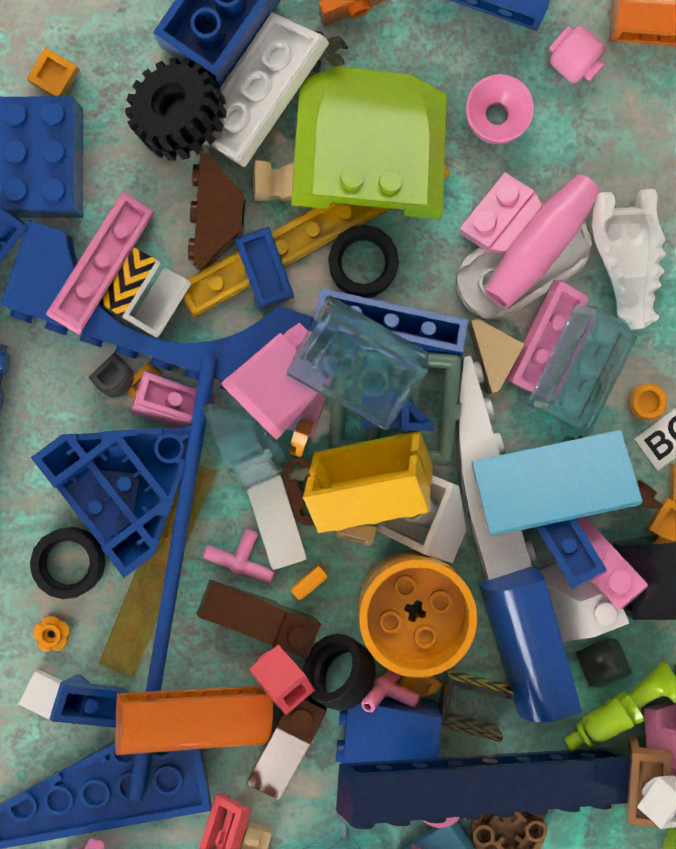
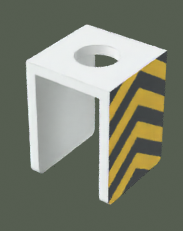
(131, 283)

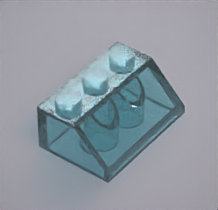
(358, 363)
(583, 368)

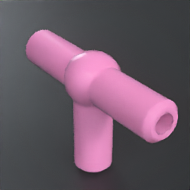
(240, 562)
(386, 687)

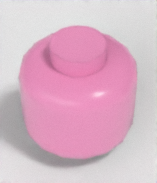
(577, 54)

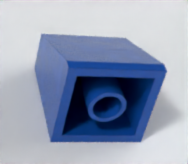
(390, 732)

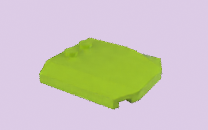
(370, 142)

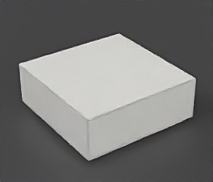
(40, 693)

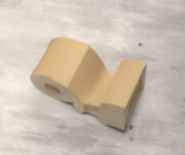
(272, 183)

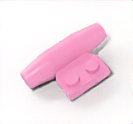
(526, 232)

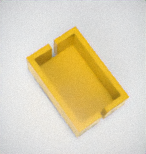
(369, 482)

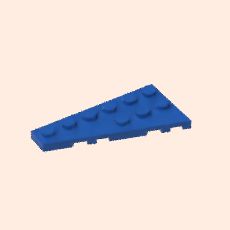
(95, 792)

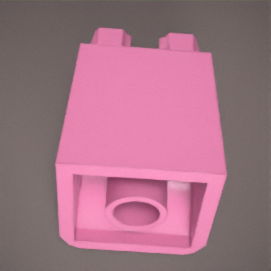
(266, 389)

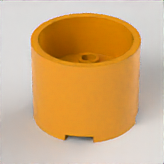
(429, 639)

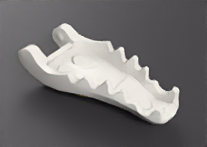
(631, 251)

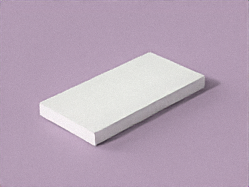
(264, 85)

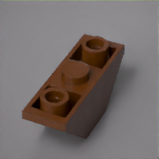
(217, 213)

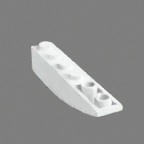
(474, 442)

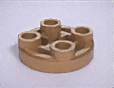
(516, 832)

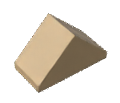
(494, 352)

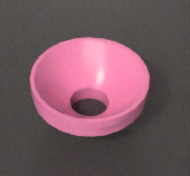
(509, 94)

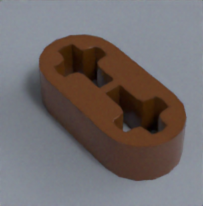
(294, 491)

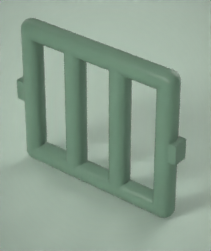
(450, 411)

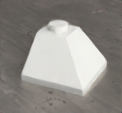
(435, 532)
(580, 611)

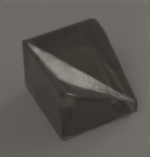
(603, 663)

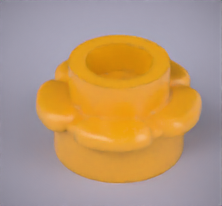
(54, 624)

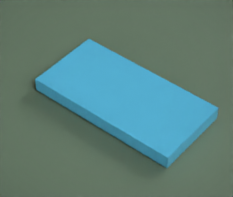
(556, 483)

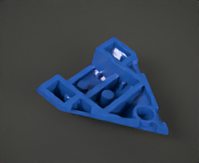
(119, 486)

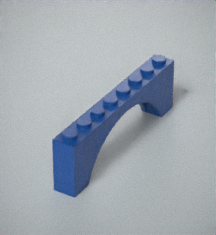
(47, 262)

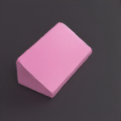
(164, 401)

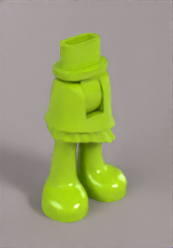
(623, 710)

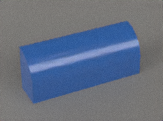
(530, 645)

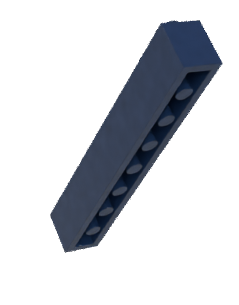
(480, 785)

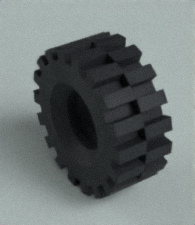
(191, 123)

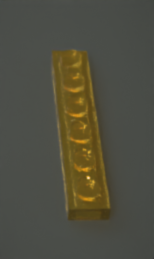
(144, 595)

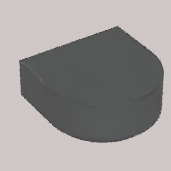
(113, 376)

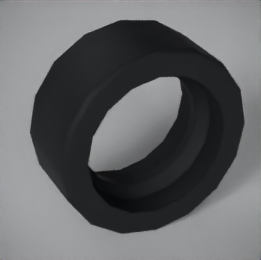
(370, 234)
(39, 568)
(360, 678)

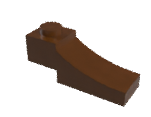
(259, 618)

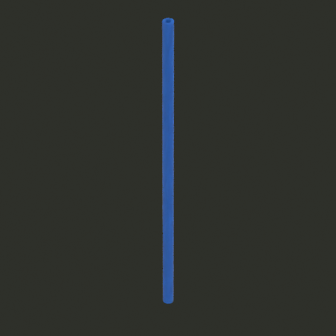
(175, 556)

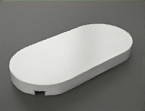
(480, 266)

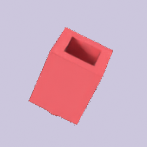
(281, 679)

